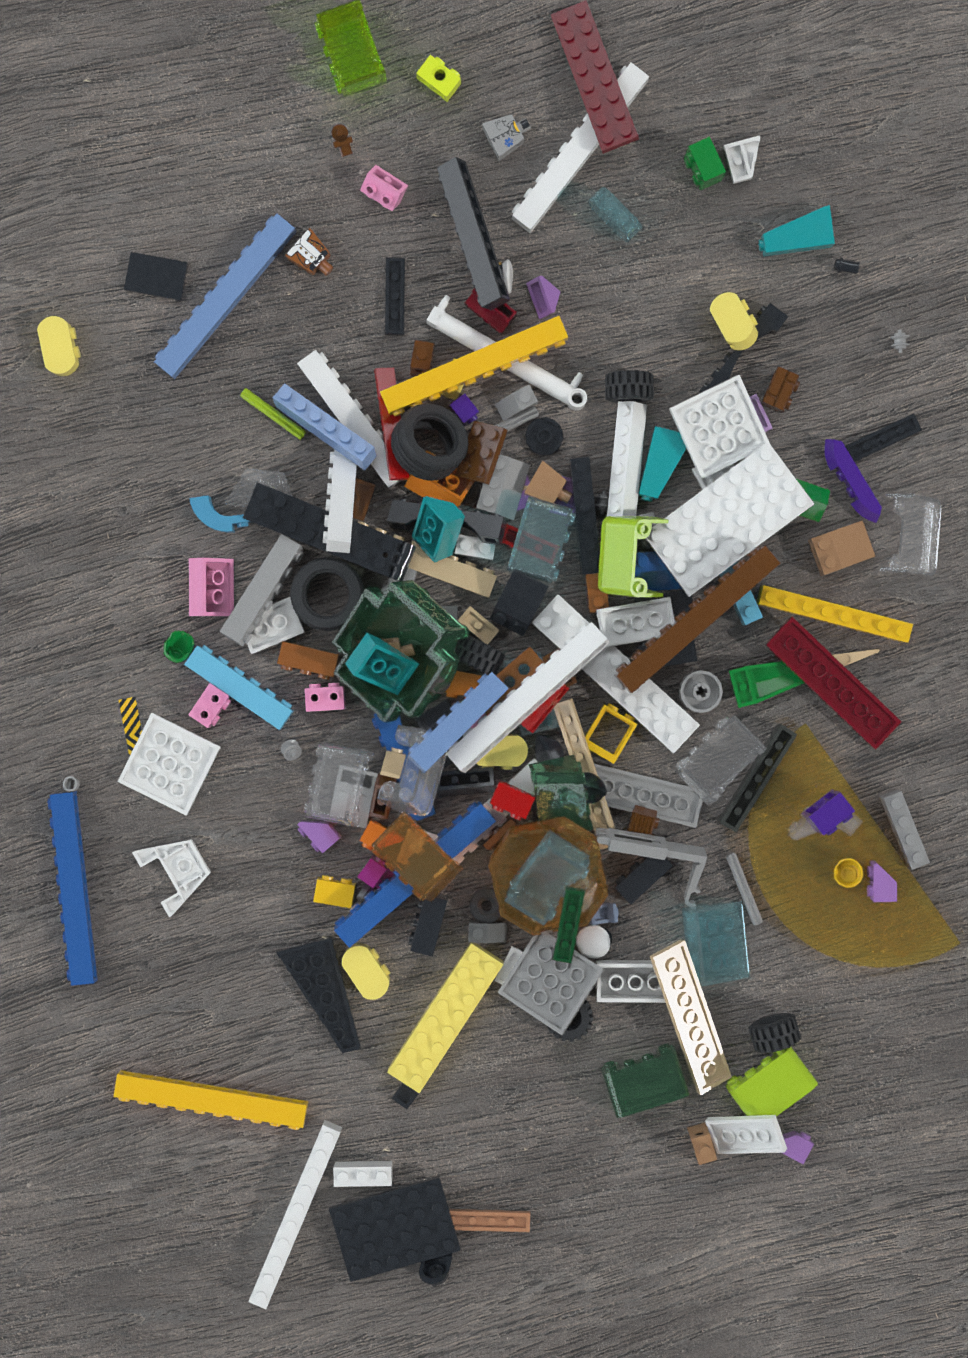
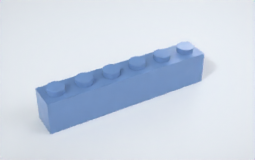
(324, 427)
(461, 718)

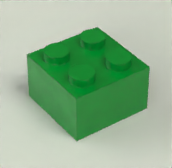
(704, 163)

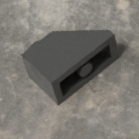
(487, 932)

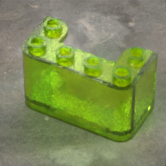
(350, 48)

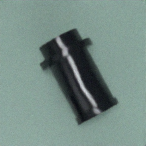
(846, 266)

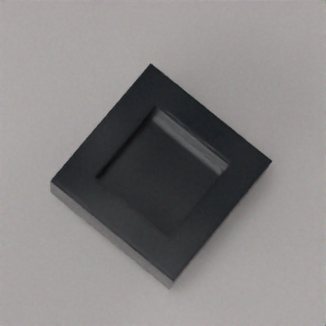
(404, 1096)

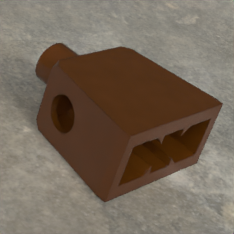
(422, 357)

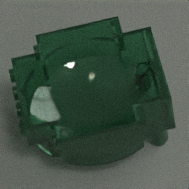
(416, 619)

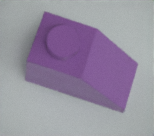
(798, 1145)

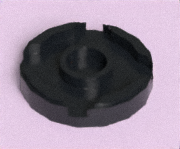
(544, 436)

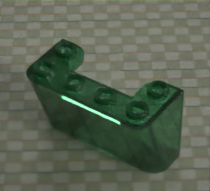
(561, 790)

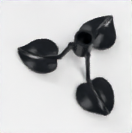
(548, 749)

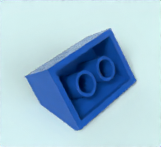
(654, 572)

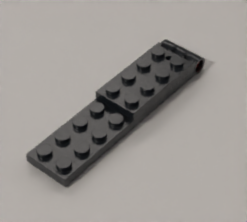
(306, 524)

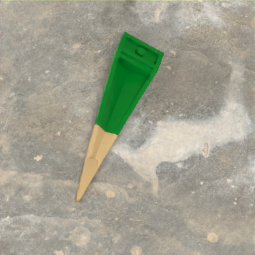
(763, 681)

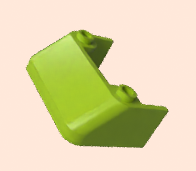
(619, 552)

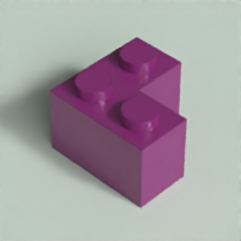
(375, 872)

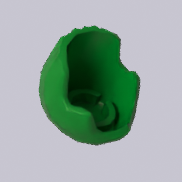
(178, 646)

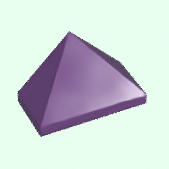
(543, 296)

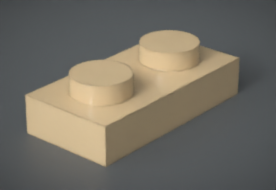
(478, 625)

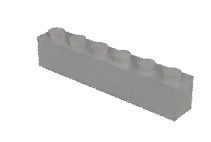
(262, 590)

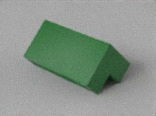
(819, 497)

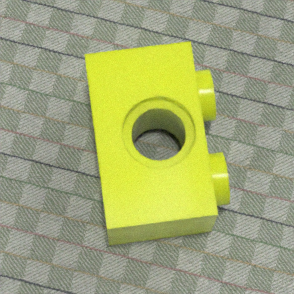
(443, 88)

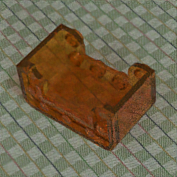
(415, 857)

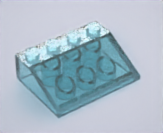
(717, 941)

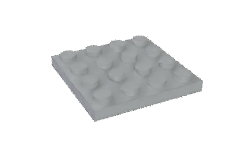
(547, 987)

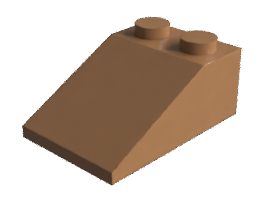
(841, 548)

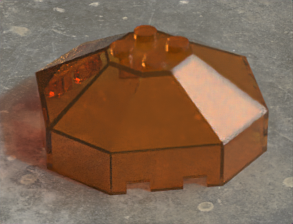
(517, 847)

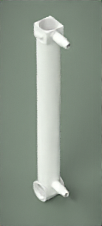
(527, 370)

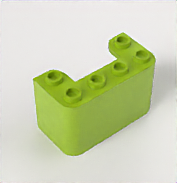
(772, 1085)

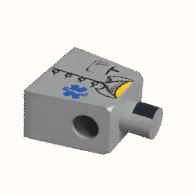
(505, 134)

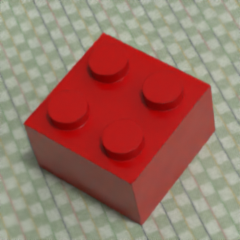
(512, 800)

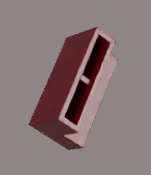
(497, 318)

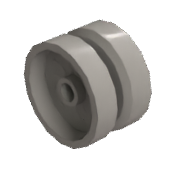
(711, 693)

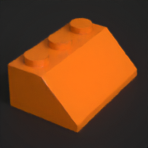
(450, 489)

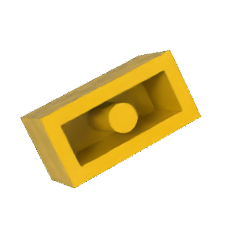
(334, 891)

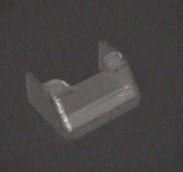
(918, 535)

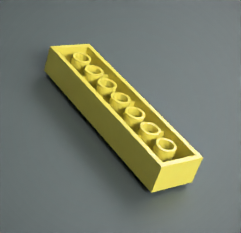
(445, 1016)

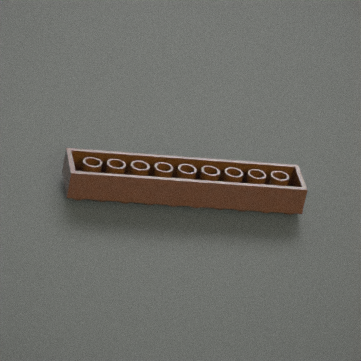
(699, 617)

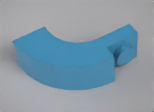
(209, 516)

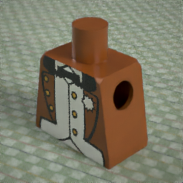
(310, 254)

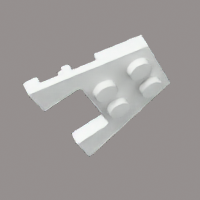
(183, 866)

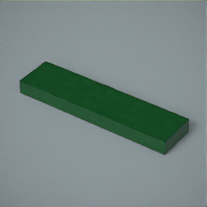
(568, 924)

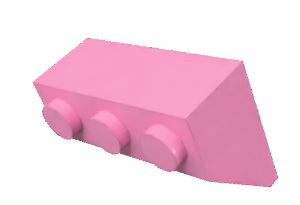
(211, 586)

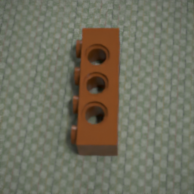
(527, 657)

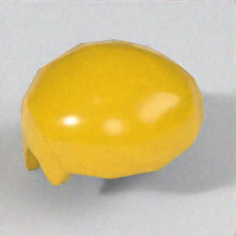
(848, 872)

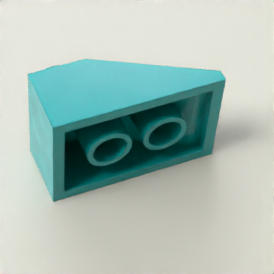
(381, 664)

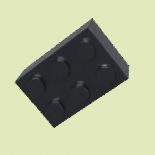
(428, 925)

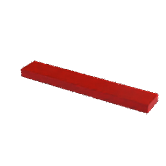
(384, 379)

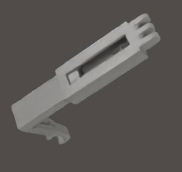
(657, 848)

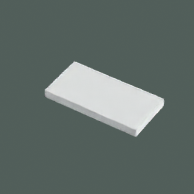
(635, 621)
(746, 1134)

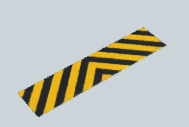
(130, 721)

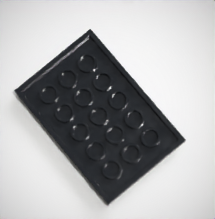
(394, 1228)

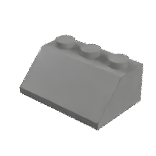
(504, 488)

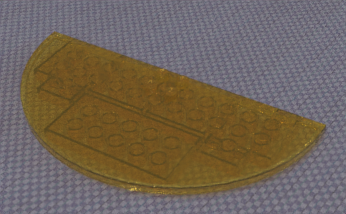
(800, 873)

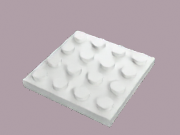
(719, 426)
(169, 764)

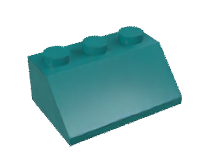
(438, 527)

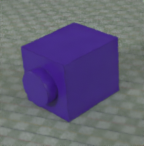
(464, 409)

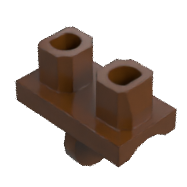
(342, 139)

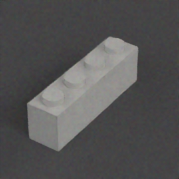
(904, 829)

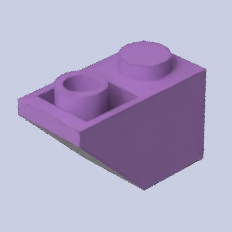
(320, 833)
(882, 885)

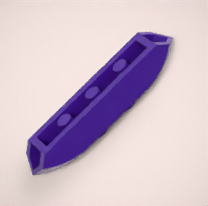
(857, 487)

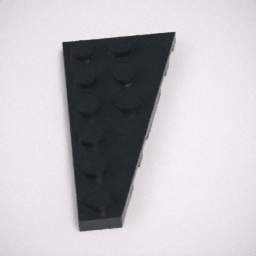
(322, 984)

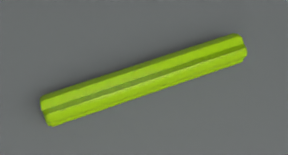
(273, 414)

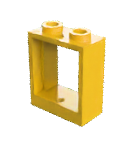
(600, 751)

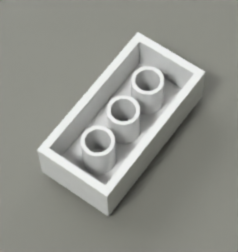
(628, 982)

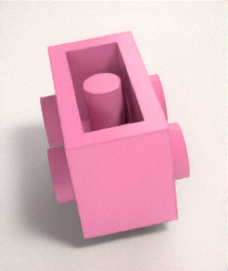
(383, 188)
(325, 700)
(210, 705)

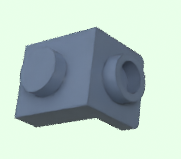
(606, 913)

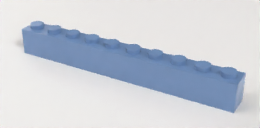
(225, 296)

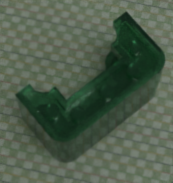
(645, 1082)

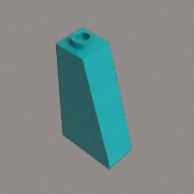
(802, 234)
(662, 458)

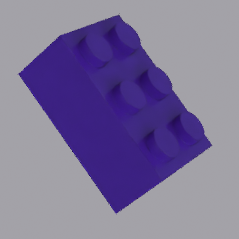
(828, 812)

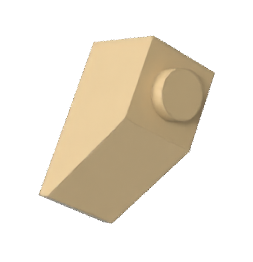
(393, 763)

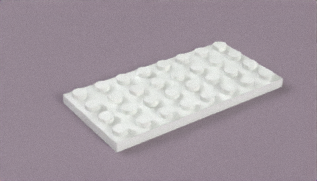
(728, 519)

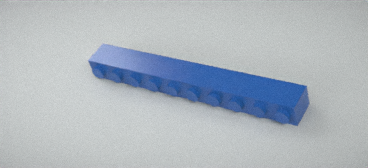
(73, 888)
(394, 891)

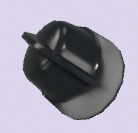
(435, 1270)

